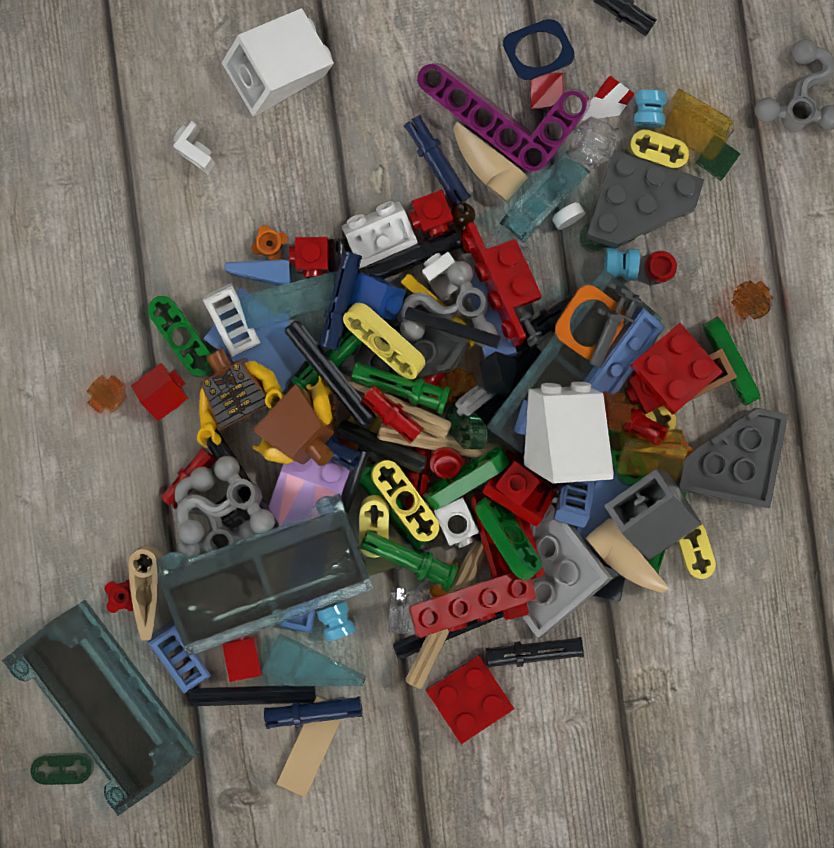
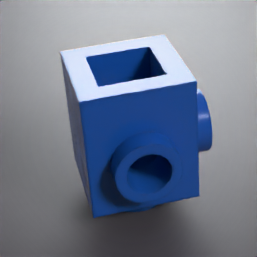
(379, 295)

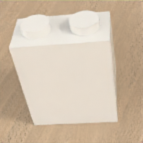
(276, 60)
(567, 434)

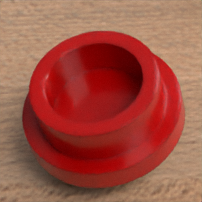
(660, 266)
(445, 462)

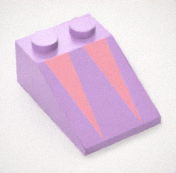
(302, 486)

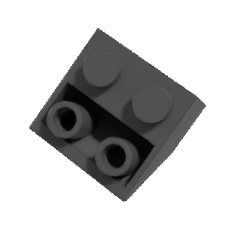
(653, 513)

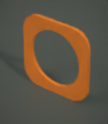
(562, 327)

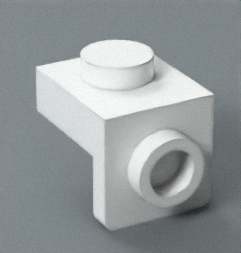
(437, 275)

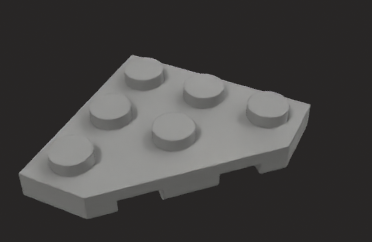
(570, 574)

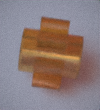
(752, 300)
(460, 383)
(106, 394)
(616, 410)

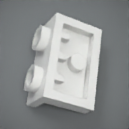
(379, 233)

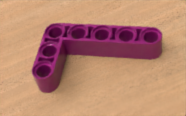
(501, 120)

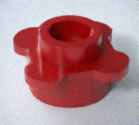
(114, 603)

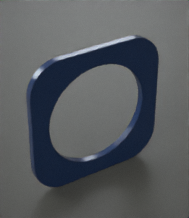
(527, 72)

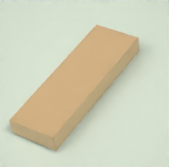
(307, 755)

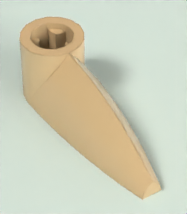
(490, 166)
(624, 556)
(144, 589)

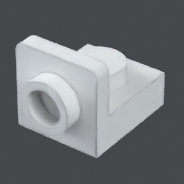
(197, 153)

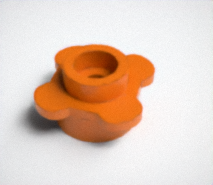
(264, 235)

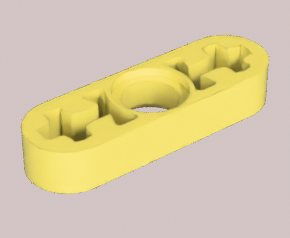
(370, 327)
(412, 524)

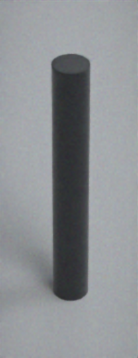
(452, 327)
(354, 477)

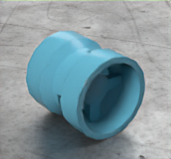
(650, 109)
(616, 260)
(336, 620)

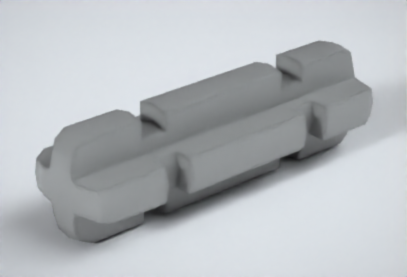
(473, 400)

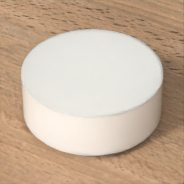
(568, 215)

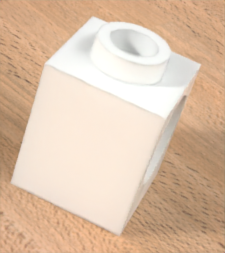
(457, 507)

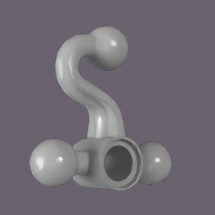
(768, 109)
(460, 275)
(226, 469)
(202, 480)

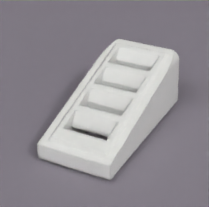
(217, 295)

